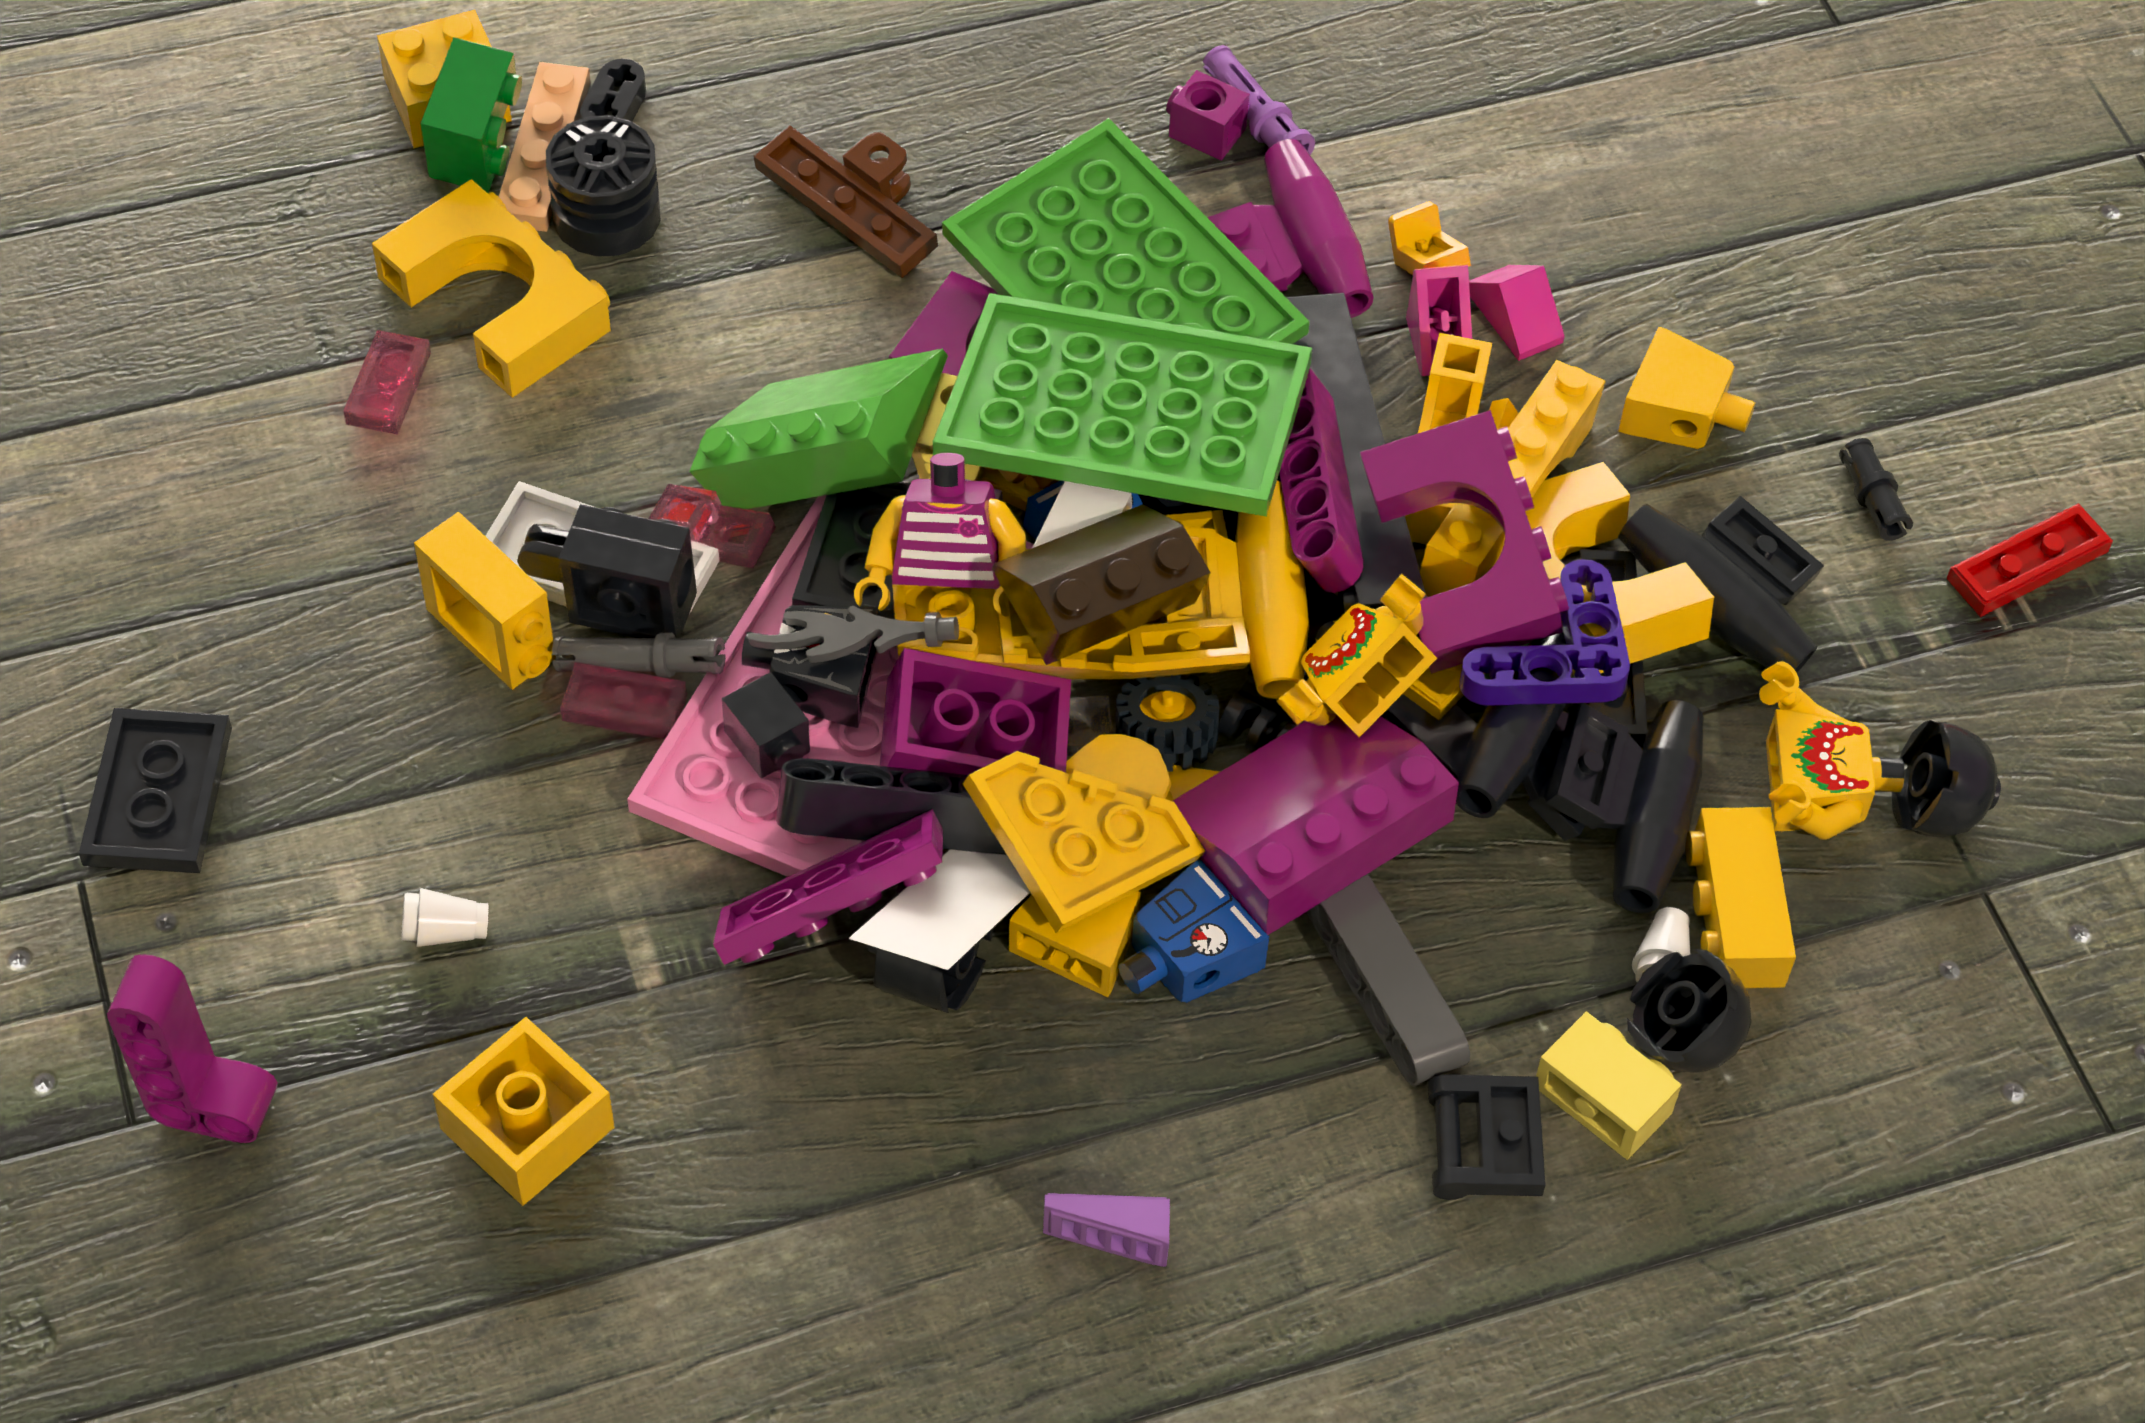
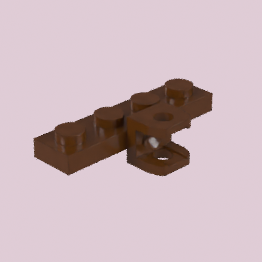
(853, 195)

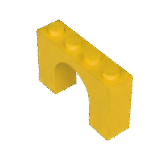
(478, 233)
(1654, 609)

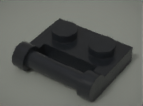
(1507, 1136)

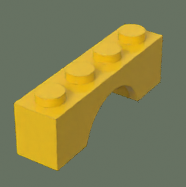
(1451, 395)

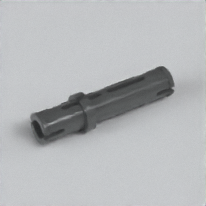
(660, 654)

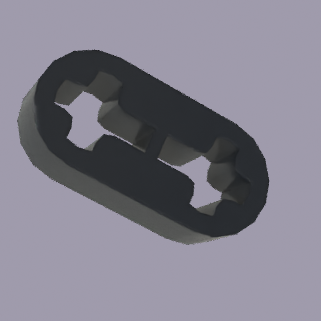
(603, 96)

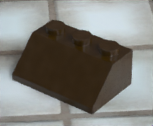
(1102, 580)

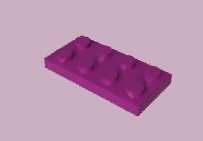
(842, 881)

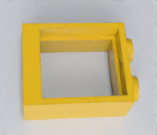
(485, 600)

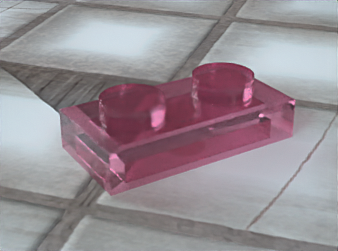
(387, 382)
(623, 700)

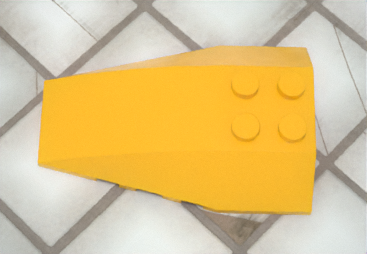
(1139, 653)

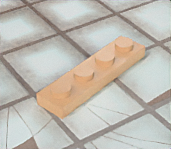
(551, 105)

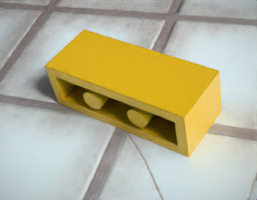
(1742, 894)

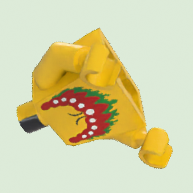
(1362, 662)
(1819, 762)

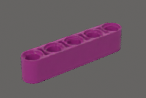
(1319, 493)

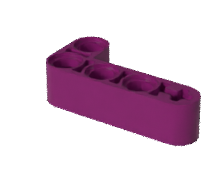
(174, 1060)

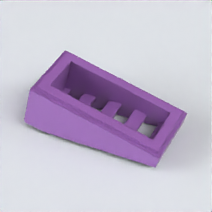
(1115, 1224)

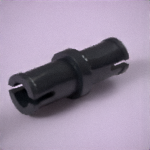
(1876, 489)

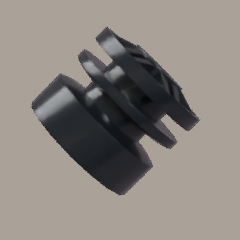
(603, 185)

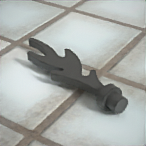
(846, 637)

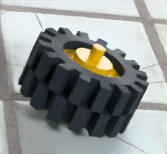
(1170, 716)

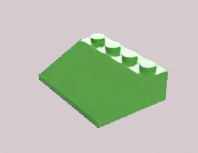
(820, 433)

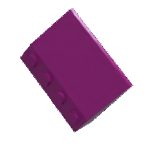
(1316, 814)

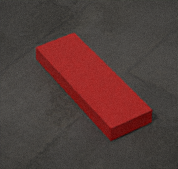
(2029, 560)

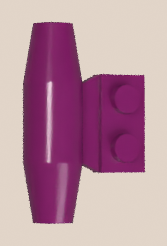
(1301, 230)

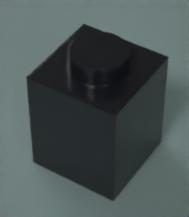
(766, 725)

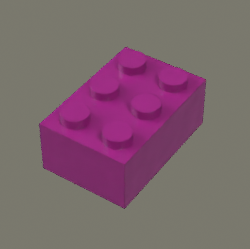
(971, 713)

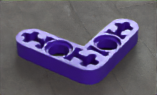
(1581, 652)

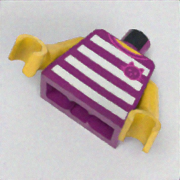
(943, 535)

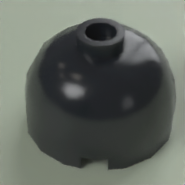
(1947, 781)
(1690, 1012)

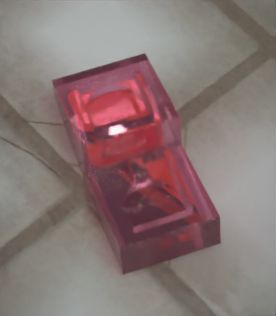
(734, 531)

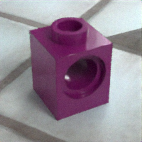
(1207, 114)

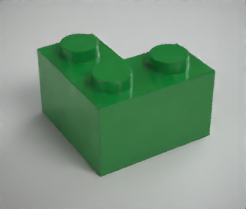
(466, 113)

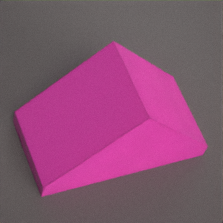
(1437, 305)
(1519, 308)

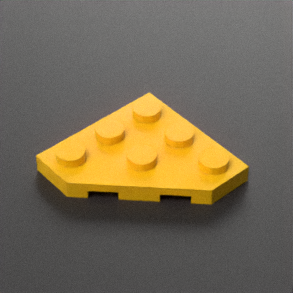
(1079, 835)

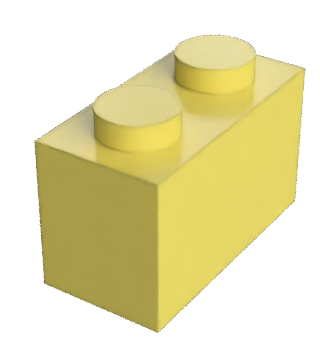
(1607, 1084)

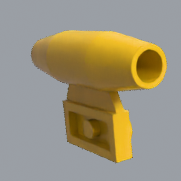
(1264, 585)

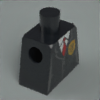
(822, 689)

